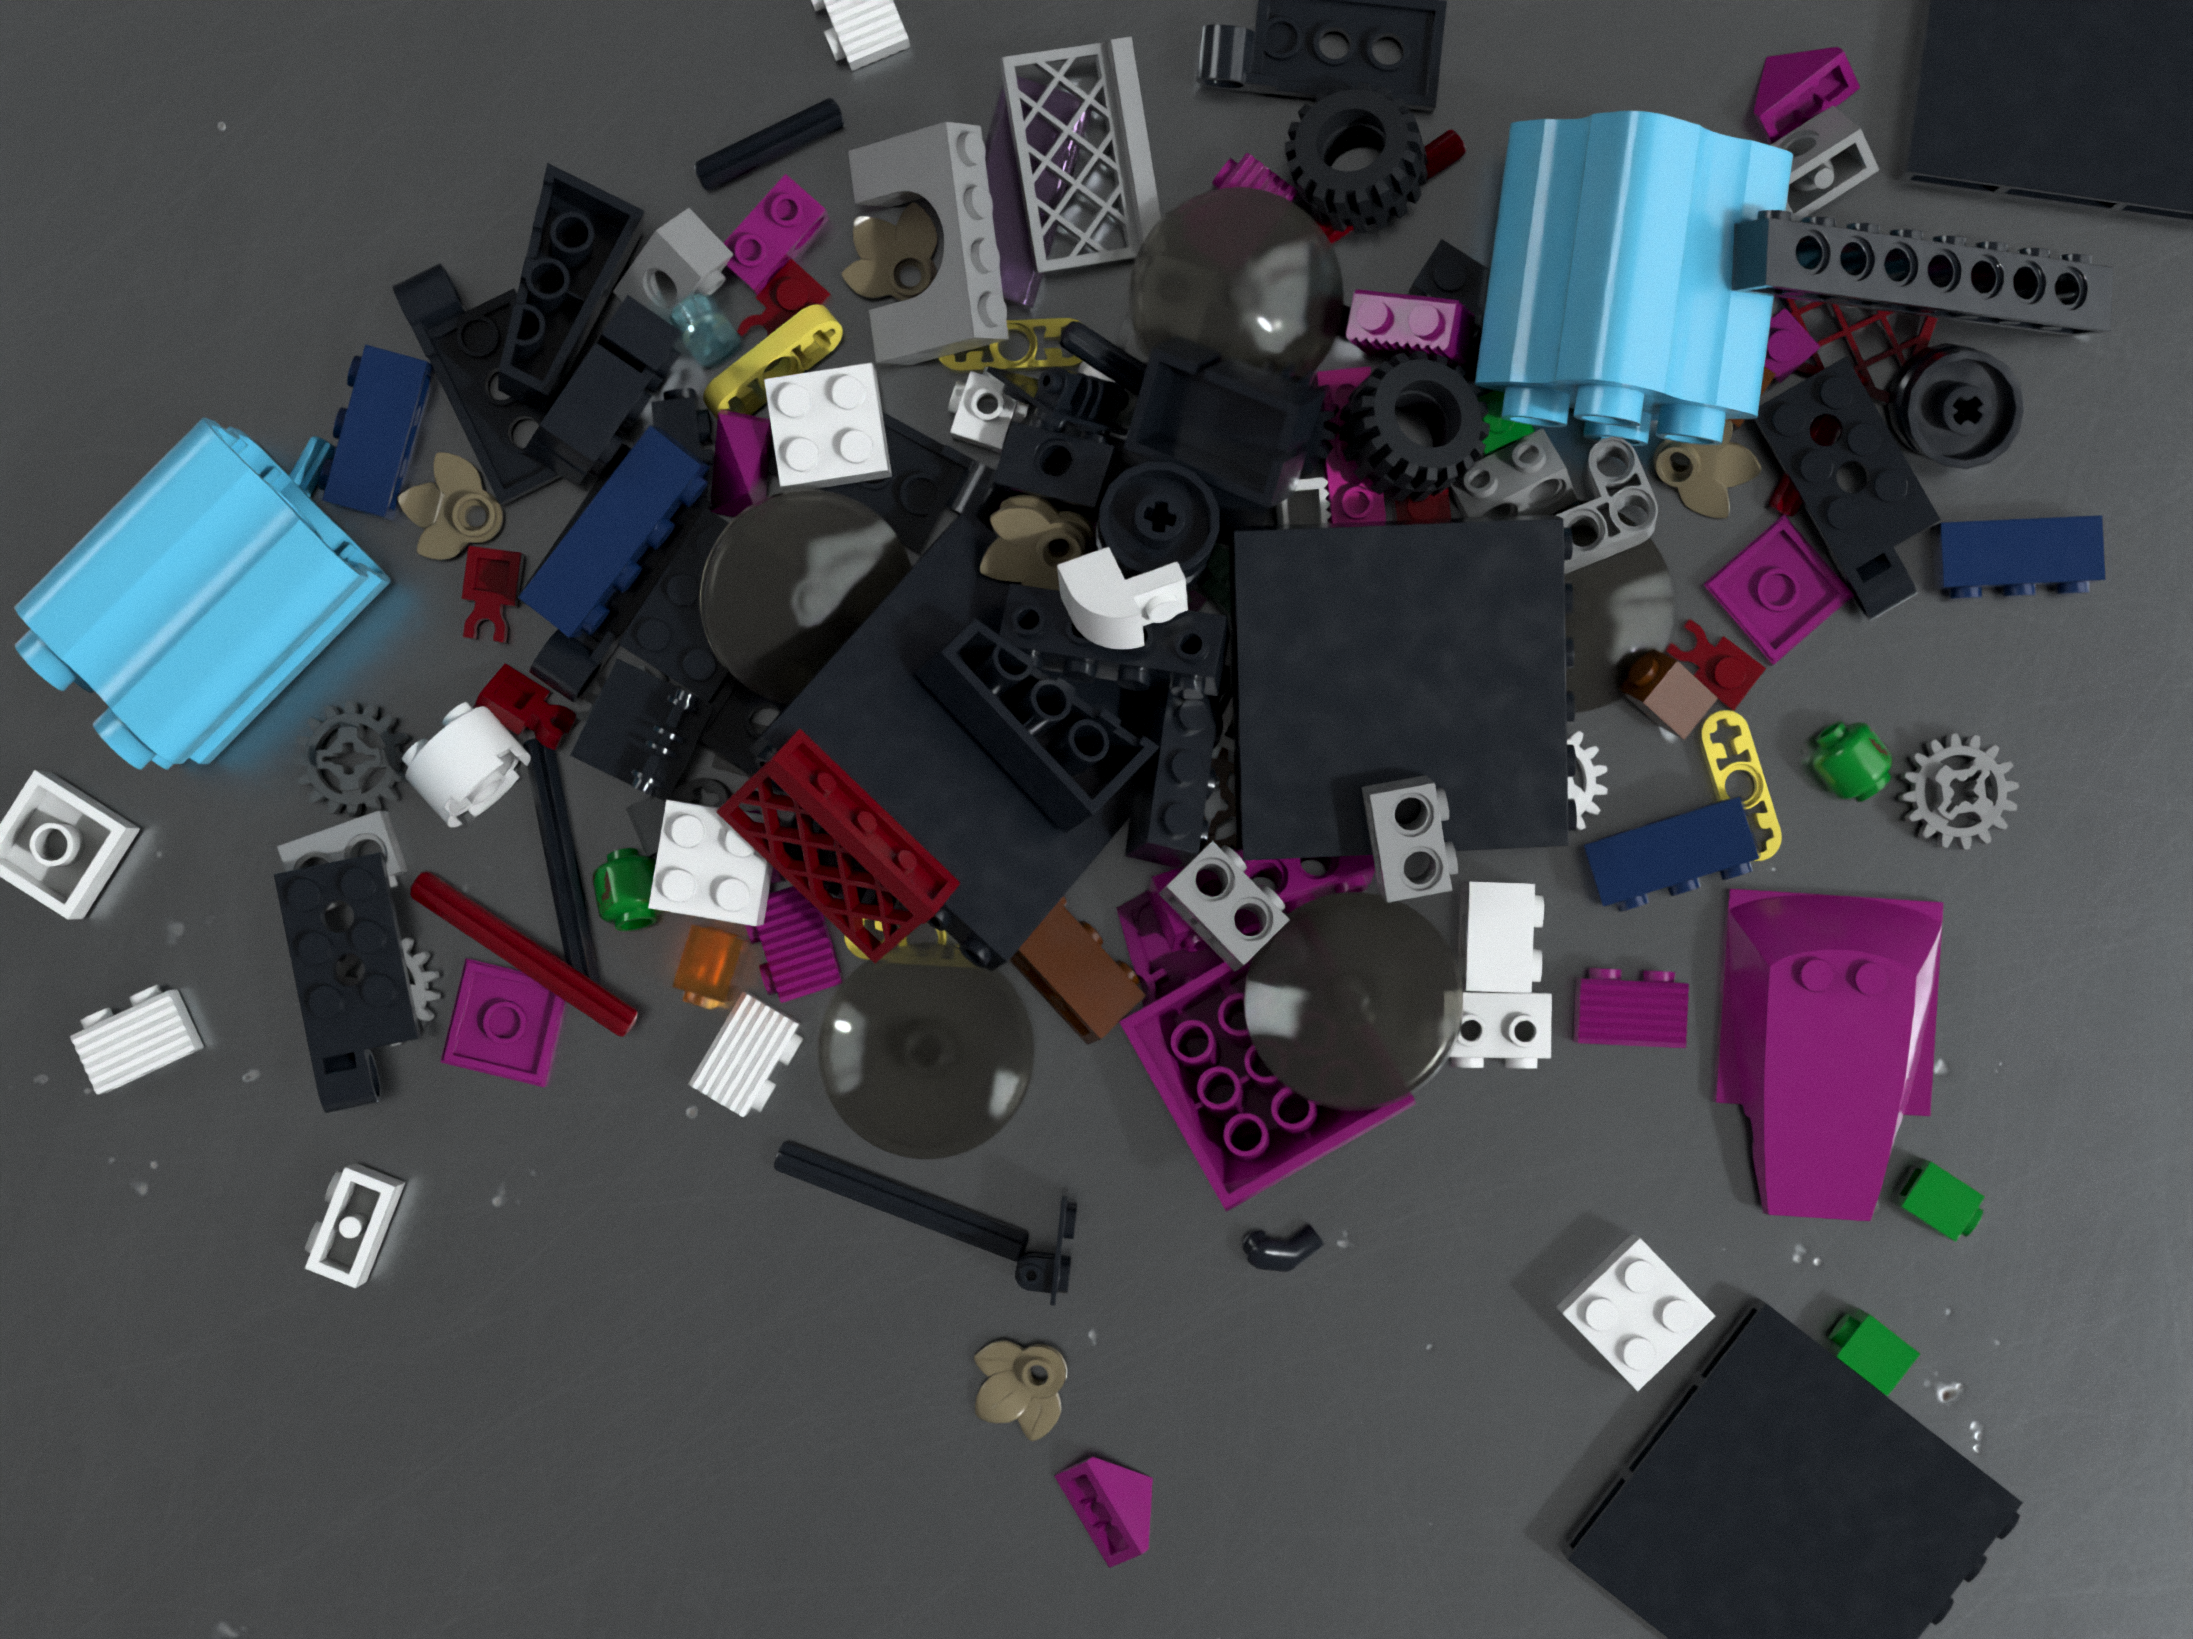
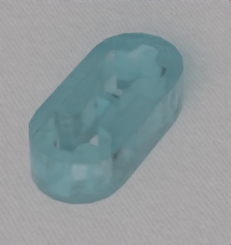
(705, 329)

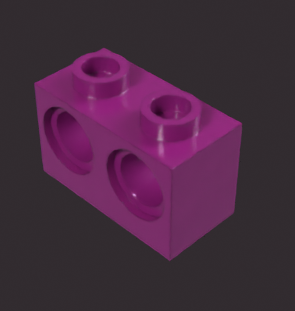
(773, 234)

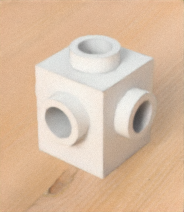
(978, 428)

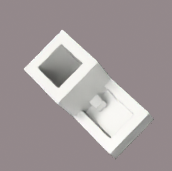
(1116, 609)

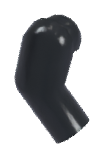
(1281, 1255)

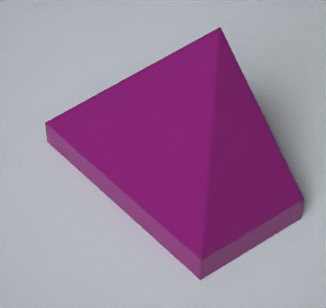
(1801, 87)
(740, 462)
(1111, 1506)

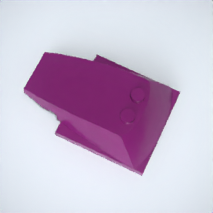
(1826, 1039)
(1210, 1076)

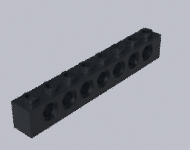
(1921, 276)

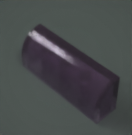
(1011, 234)

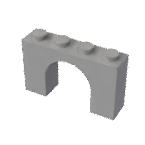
(966, 298)

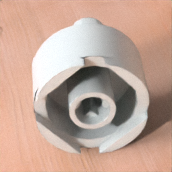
(465, 763)

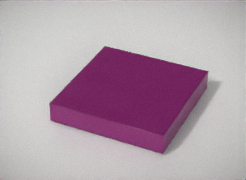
(1777, 590)
(503, 1024)

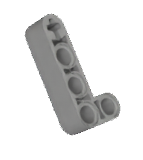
(1610, 497)

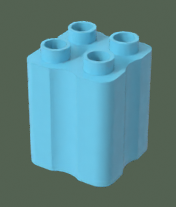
(1621, 277)
(196, 599)

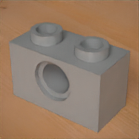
(1826, 161)
(675, 264)

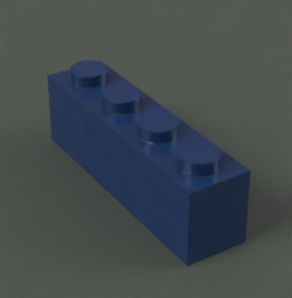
(615, 532)

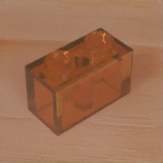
(711, 965)

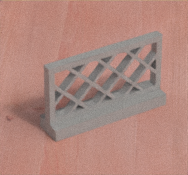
(1127, 143)

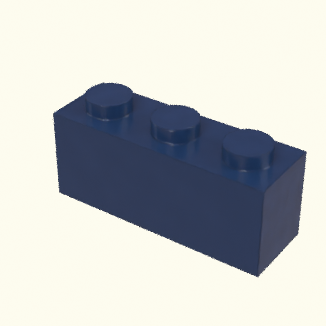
(376, 432)
(2018, 556)
(1673, 853)

